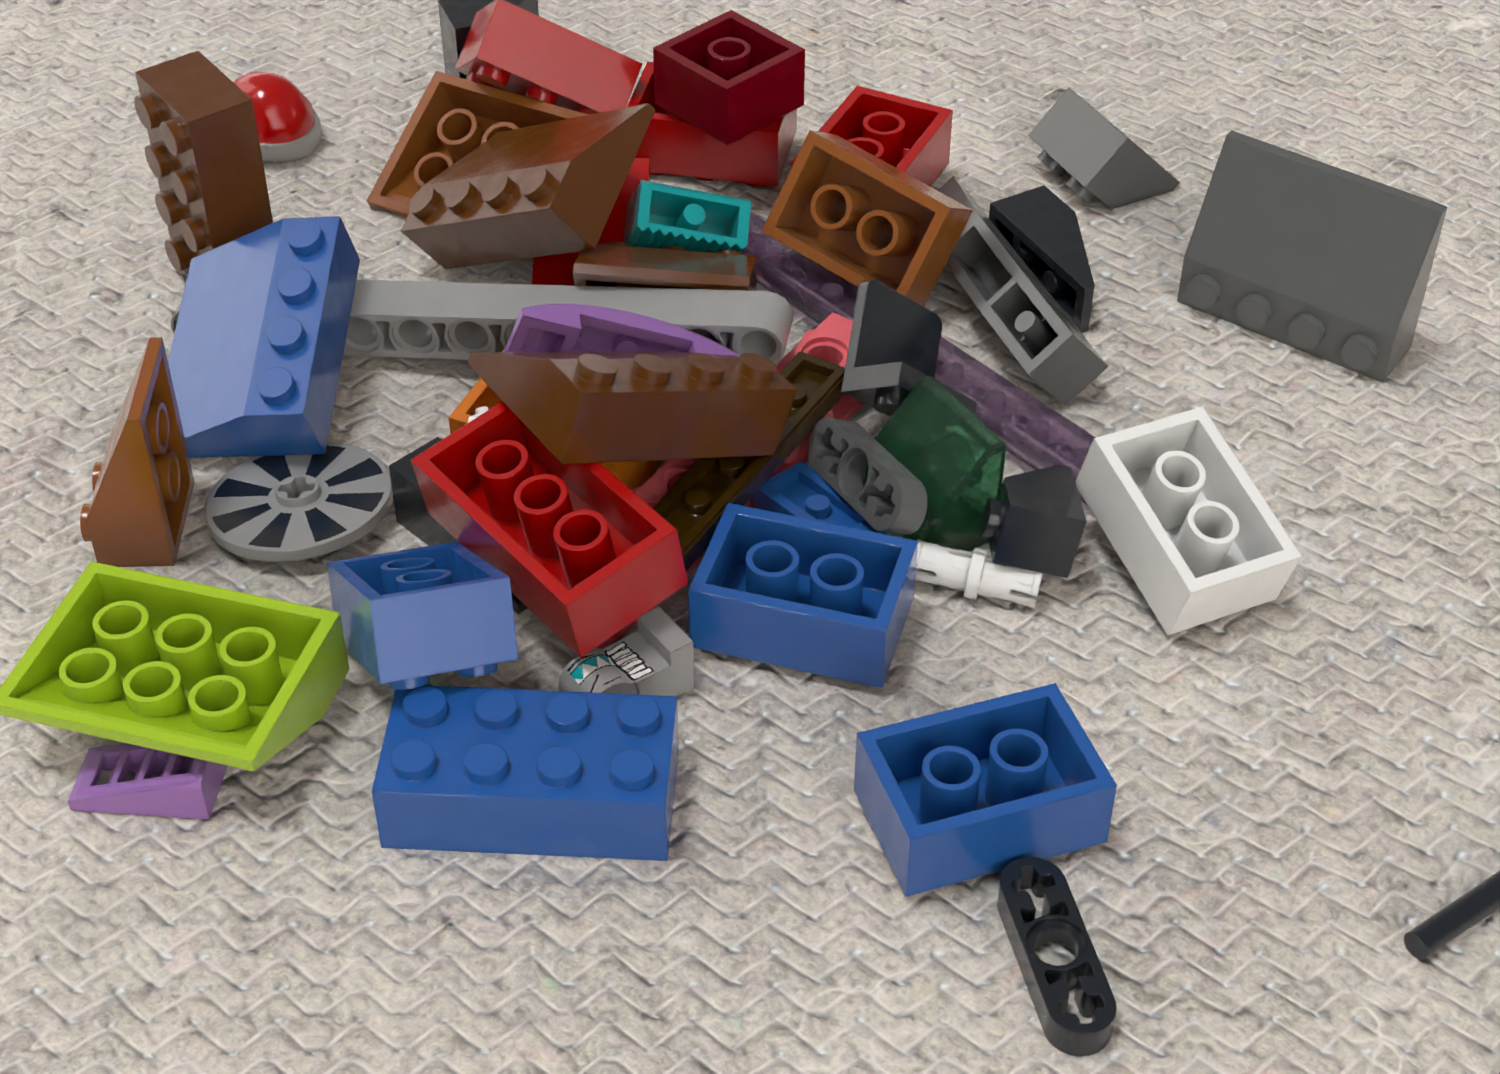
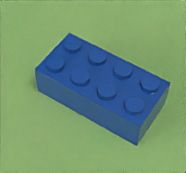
(528, 772)

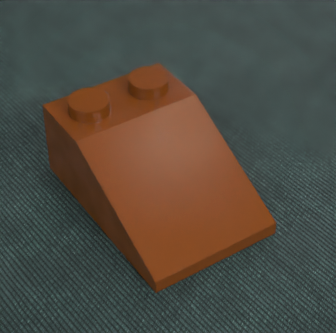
(144, 475)

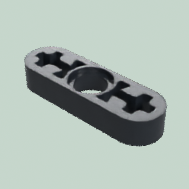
(1047, 982)

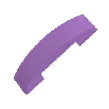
(601, 329)

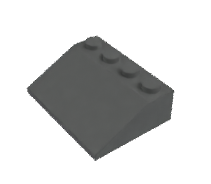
(1311, 256)

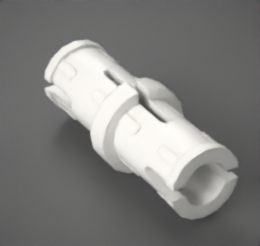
(976, 574)

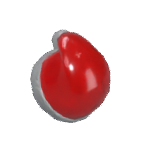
(283, 117)

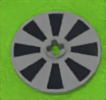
(299, 503)

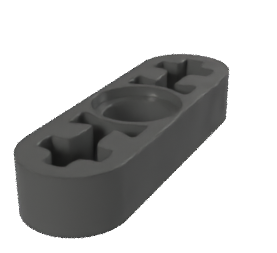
(886, 475)

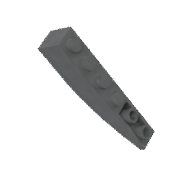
(1020, 306)

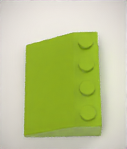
(179, 667)

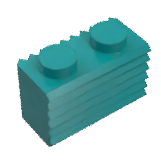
(686, 218)

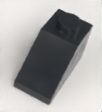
(1036, 521)

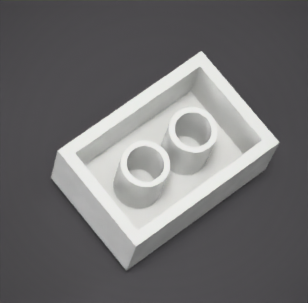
(1186, 520)

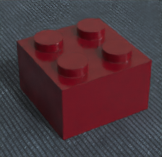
(729, 76)

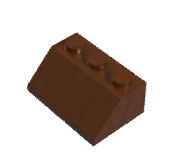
(668, 267)

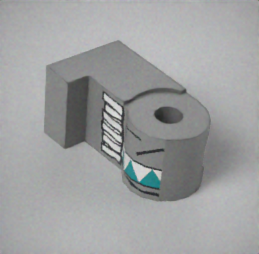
(647, 662)

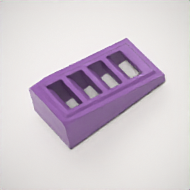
(183, 789)

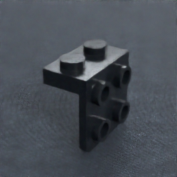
(891, 349)

